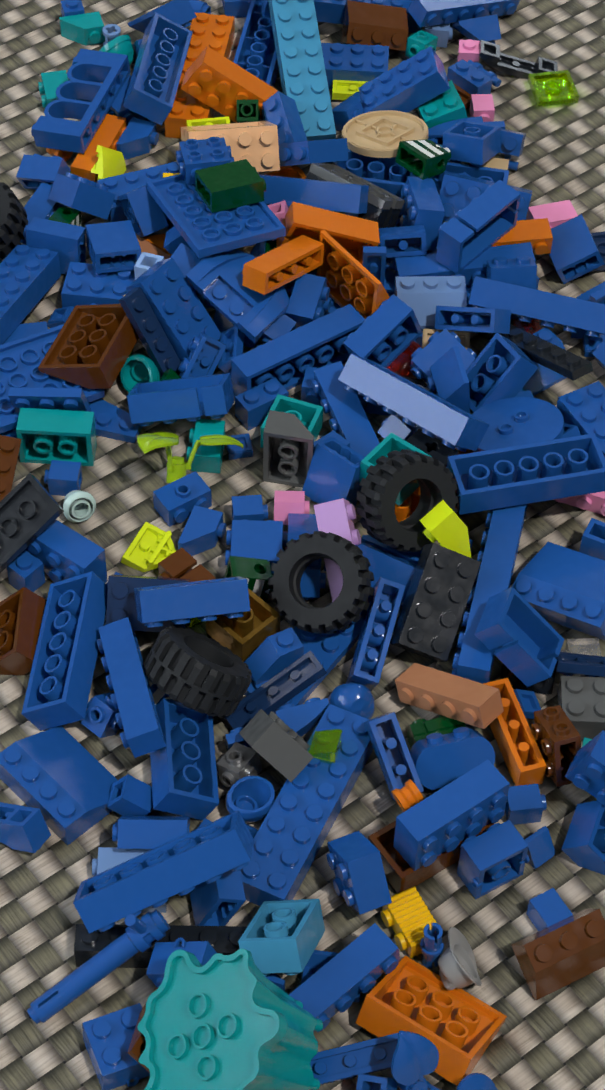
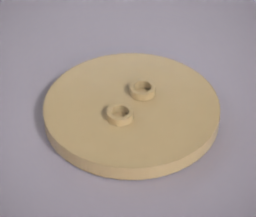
(379, 132)

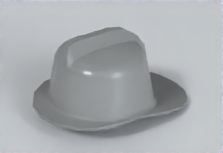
(458, 963)

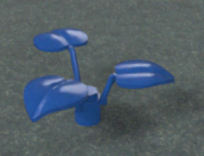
(420, 1057)

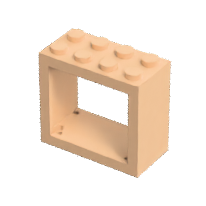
(255, 143)

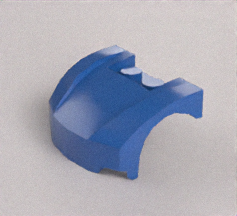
(220, 283)

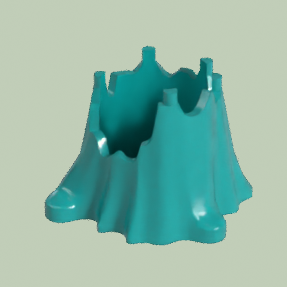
(226, 1029)

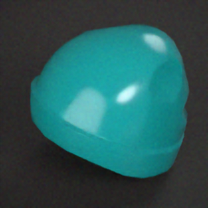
(120, 45)
(138, 370)

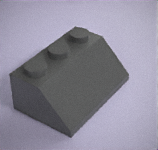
(286, 449)

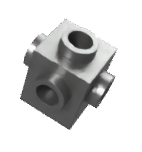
(238, 763)

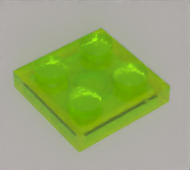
(553, 88)

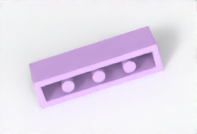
(337, 518)

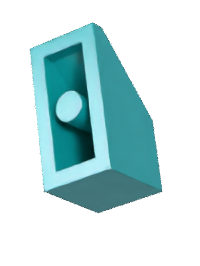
(83, 28)

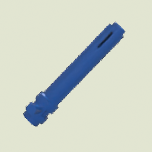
(136, 939)

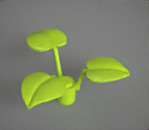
(176, 466)

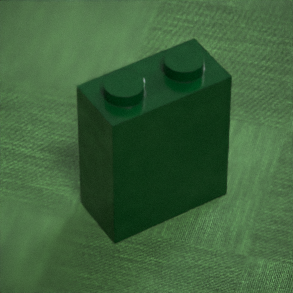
(229, 185)

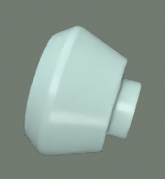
(78, 506)

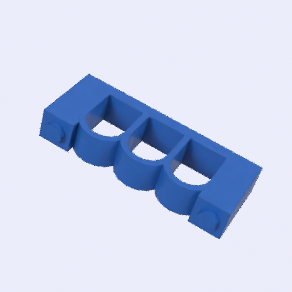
(74, 136)

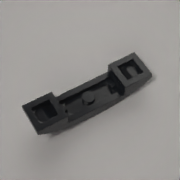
(513, 65)

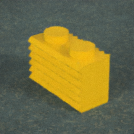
(408, 918)

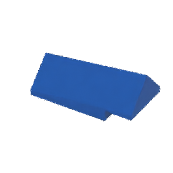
(388, 566)

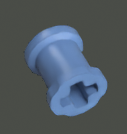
(108, 32)

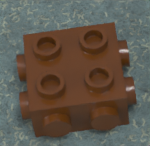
(556, 741)

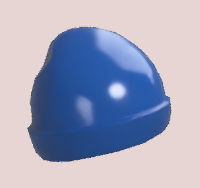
(353, 698)
(252, 798)

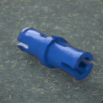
(431, 945)

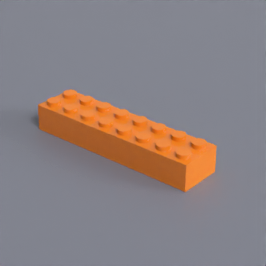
(209, 31)

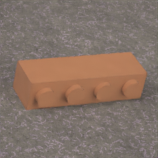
(449, 695)

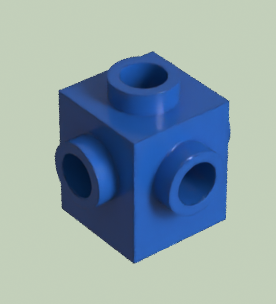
(101, 716)

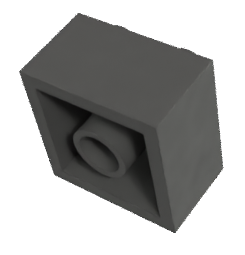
(583, 703)
(277, 743)

